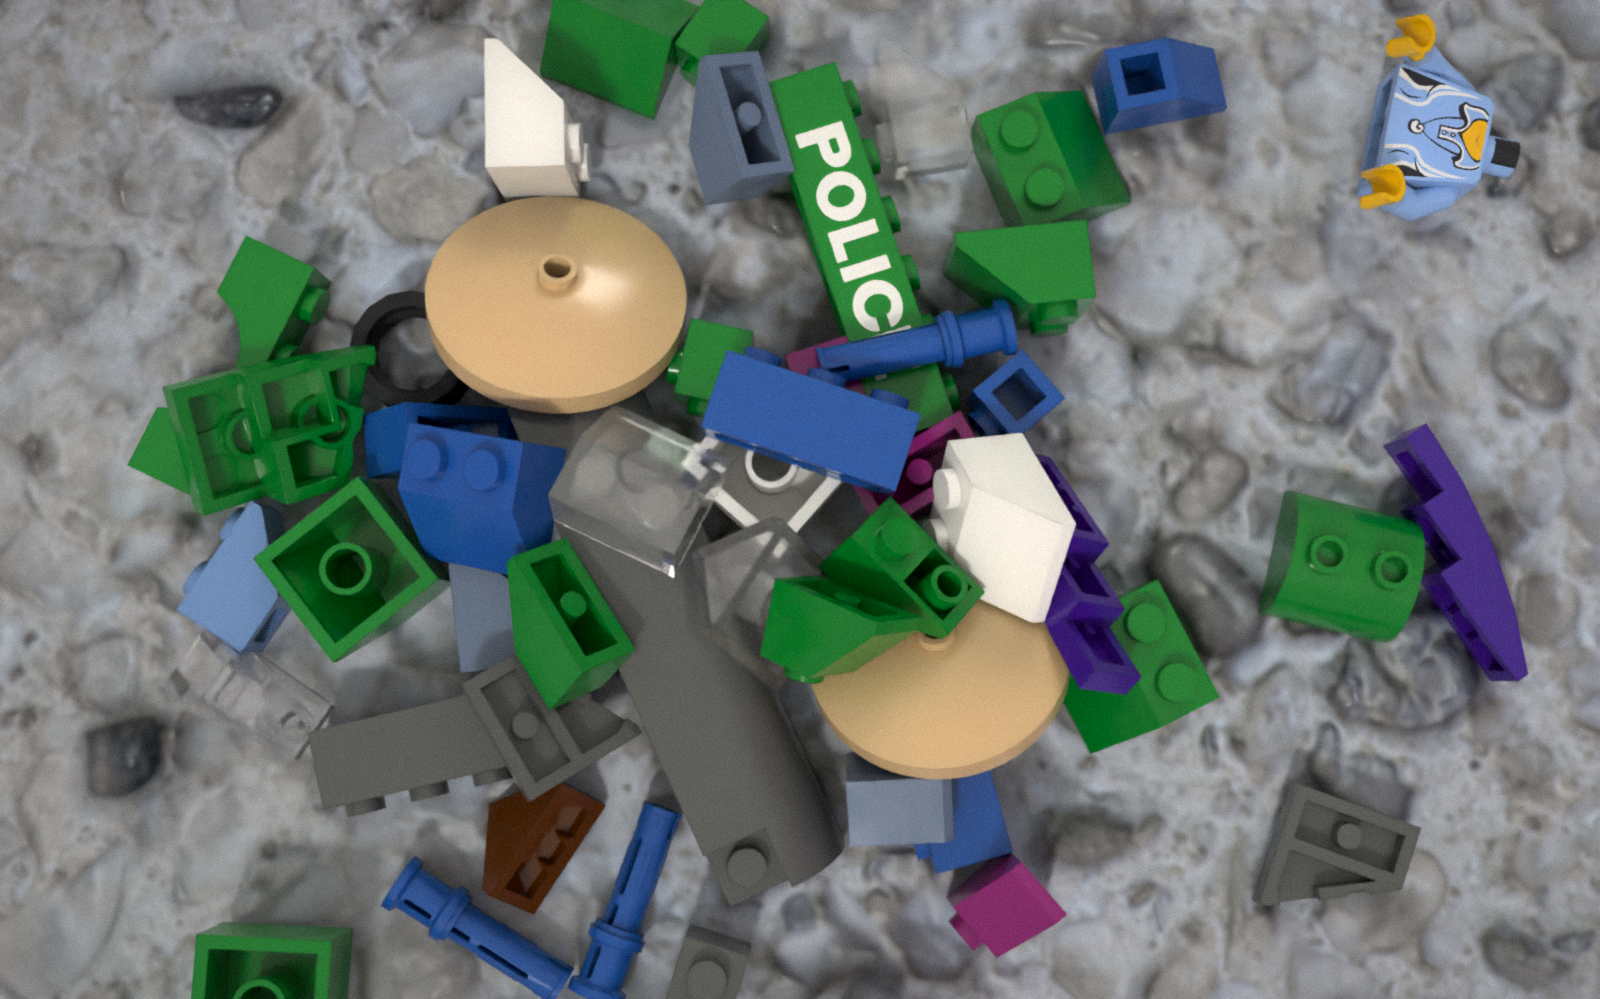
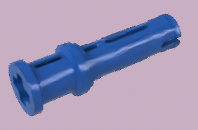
(946, 340)
(453, 916)
(618, 932)

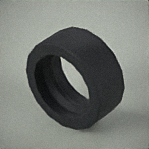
(372, 329)

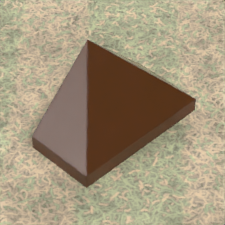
(534, 842)

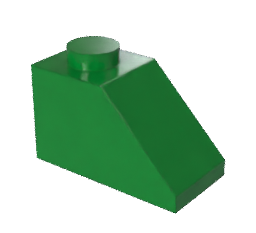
(562, 624)
(829, 628)

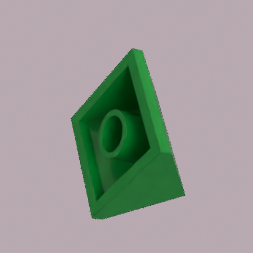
(616, 49)

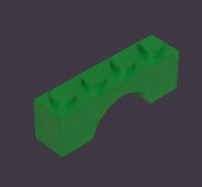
(273, 307)

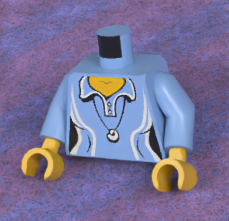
(1428, 132)

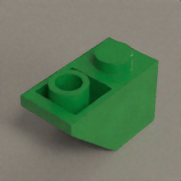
(904, 567)

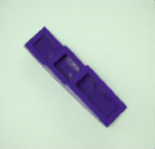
(1467, 572)
(1086, 604)

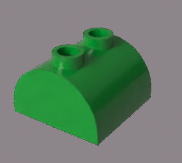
(1343, 568)

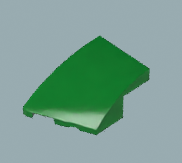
(270, 428)

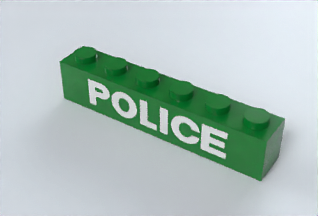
(854, 230)

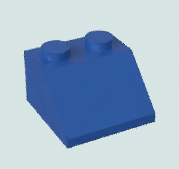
(477, 495)

